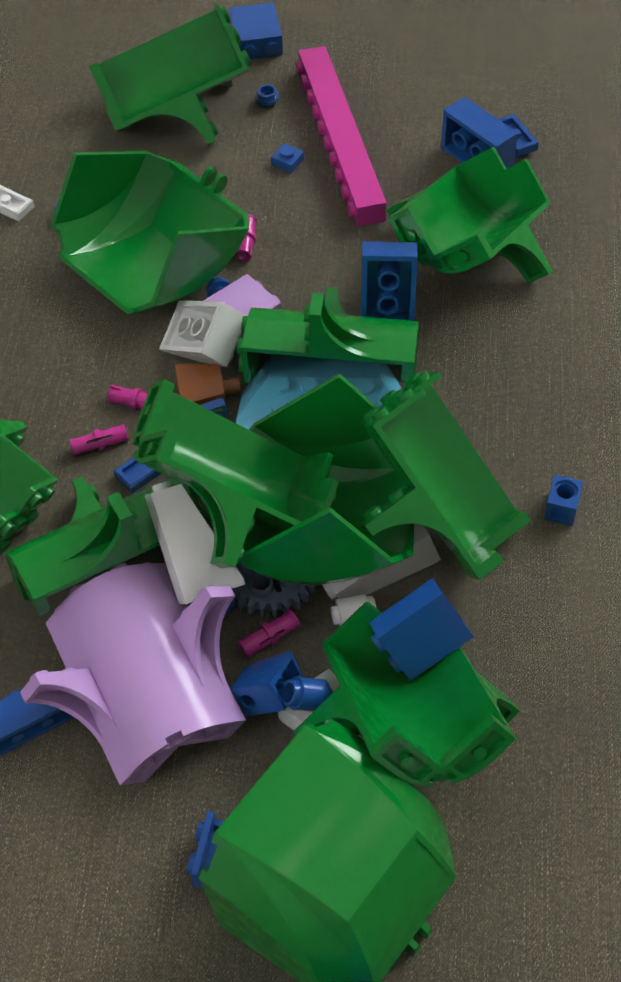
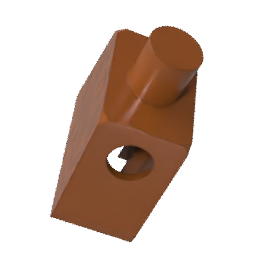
(204, 383)

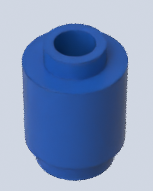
(305, 693)

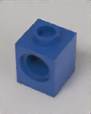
(559, 508)

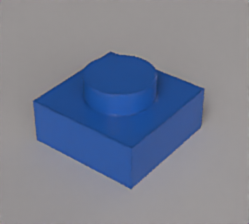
(287, 157)

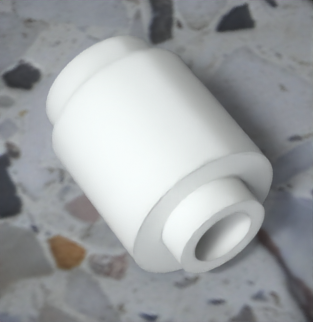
(347, 606)

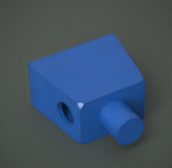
(261, 684)

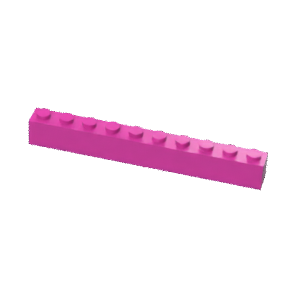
(341, 137)

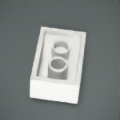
(203, 332)

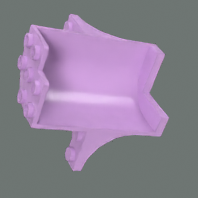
(140, 667)

